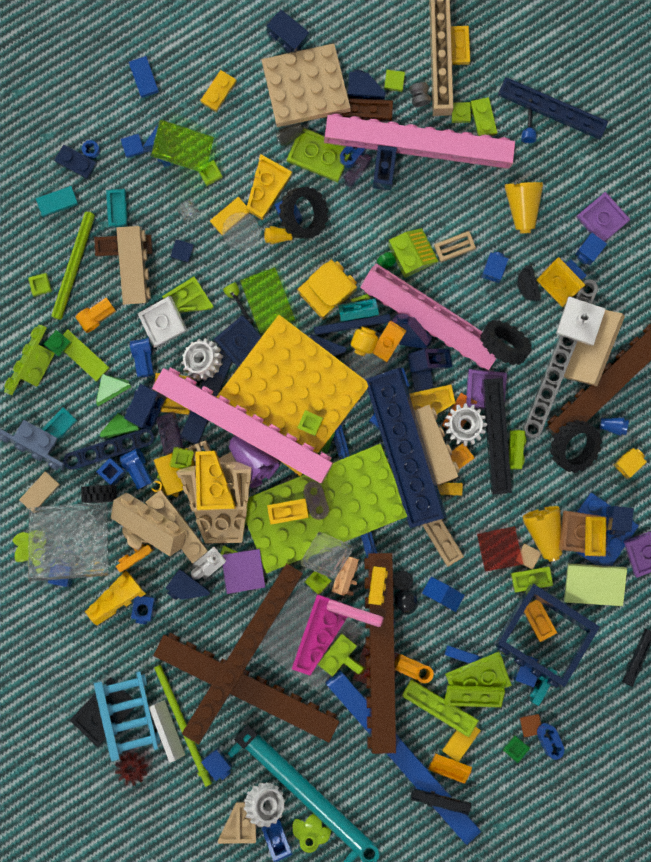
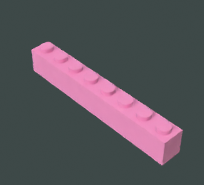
(430, 314)

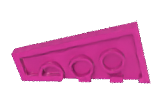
(318, 635)

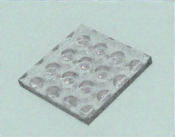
(68, 542)
(287, 632)

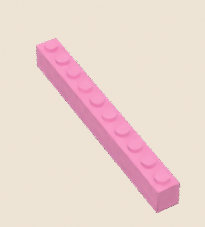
(420, 141)
(242, 425)

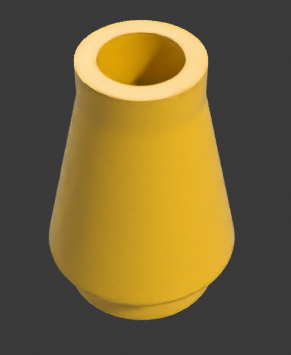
(276, 235)

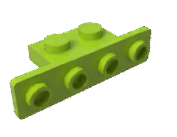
(32, 363)

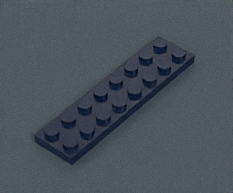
(405, 448)

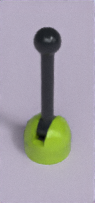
(232, 292)

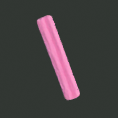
(355, 613)

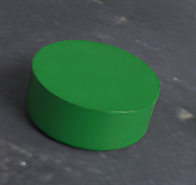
(386, 260)

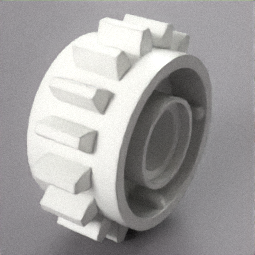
(210, 363)
(472, 417)
(255, 800)

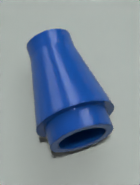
(615, 425)

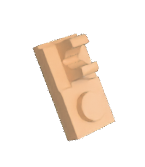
(345, 576)

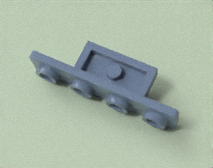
(34, 441)

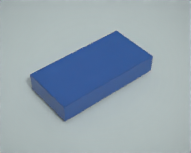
(143, 77)

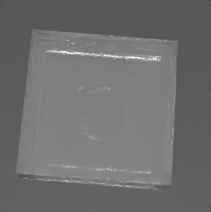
(326, 555)

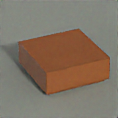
(530, 724)

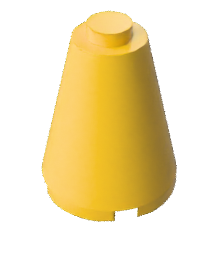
(524, 204)
(545, 530)

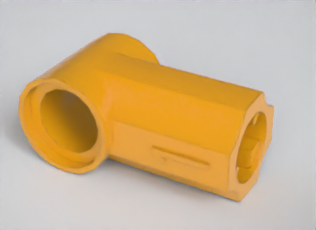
(91, 317)
(412, 668)

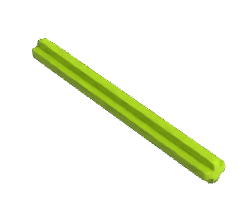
(73, 265)

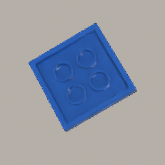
(614, 544)

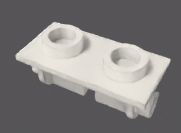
(207, 564)

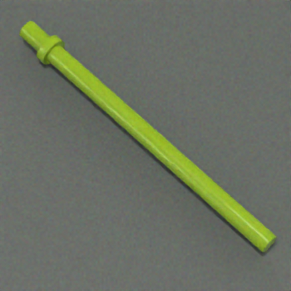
(182, 724)

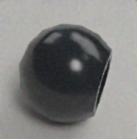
(406, 602)

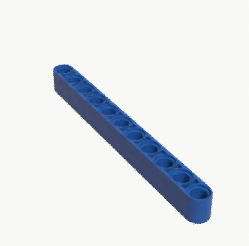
(403, 758)

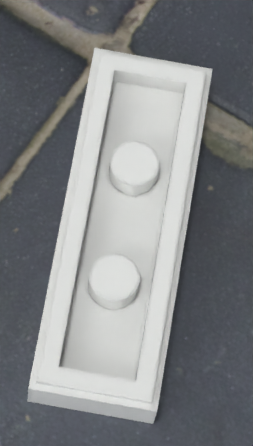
(167, 731)

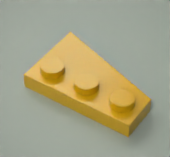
(267, 186)
(438, 398)
(211, 484)
(117, 595)

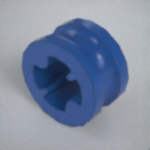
(90, 143)

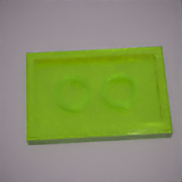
(182, 146)
(266, 298)

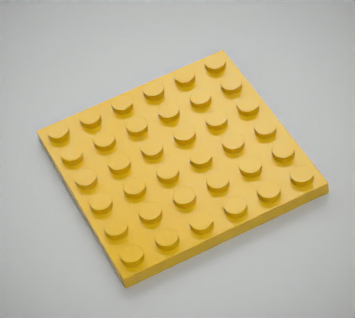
(293, 375)

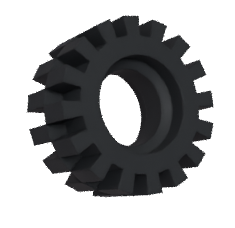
(98, 493)

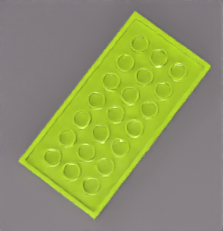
(359, 499)

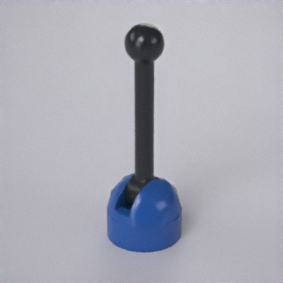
(529, 135)

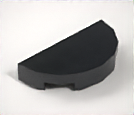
(527, 284)

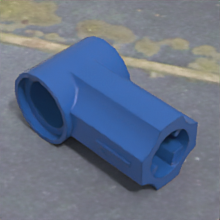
(142, 352)
(135, 464)

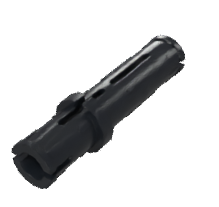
(639, 656)
(433, 799)

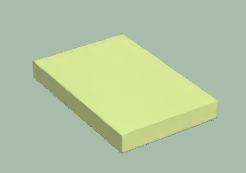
(595, 584)

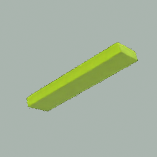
(435, 706)

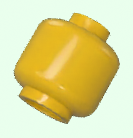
(364, 341)

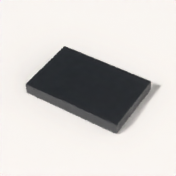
(89, 719)

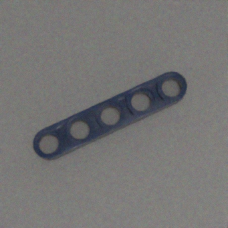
(99, 449)

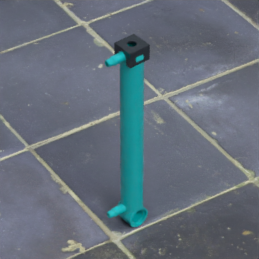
(306, 793)

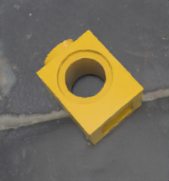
(630, 462)

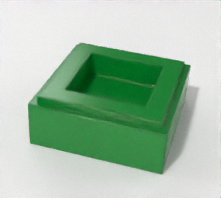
(516, 748)

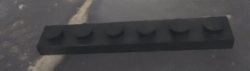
(496, 436)

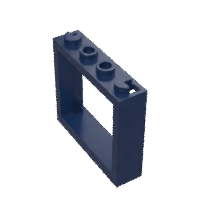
(560, 608)

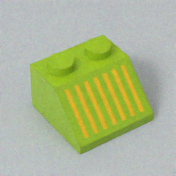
(412, 252)

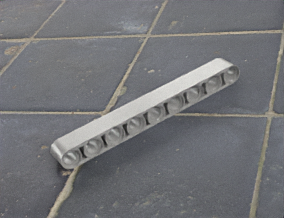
(558, 369)

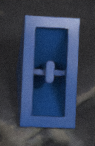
(443, 594)

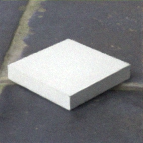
(162, 321)

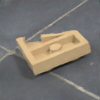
(238, 827)

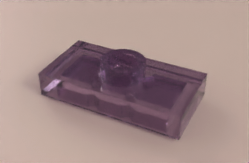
(169, 432)

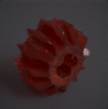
(127, 774)

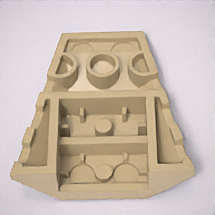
(221, 524)

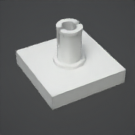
(580, 321)

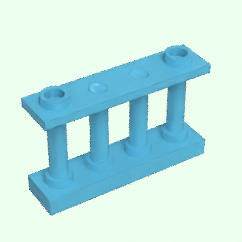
(107, 710)

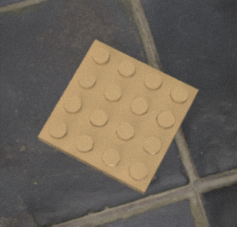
(305, 85)

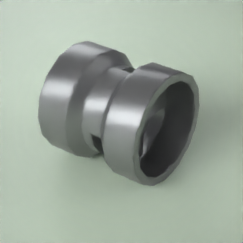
(420, 94)

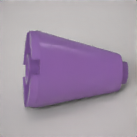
(262, 464)

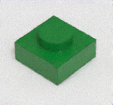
(57, 343)

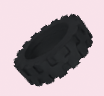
(319, 209)
(502, 351)
(589, 453)

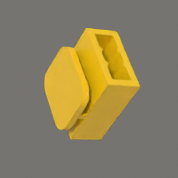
(327, 288)

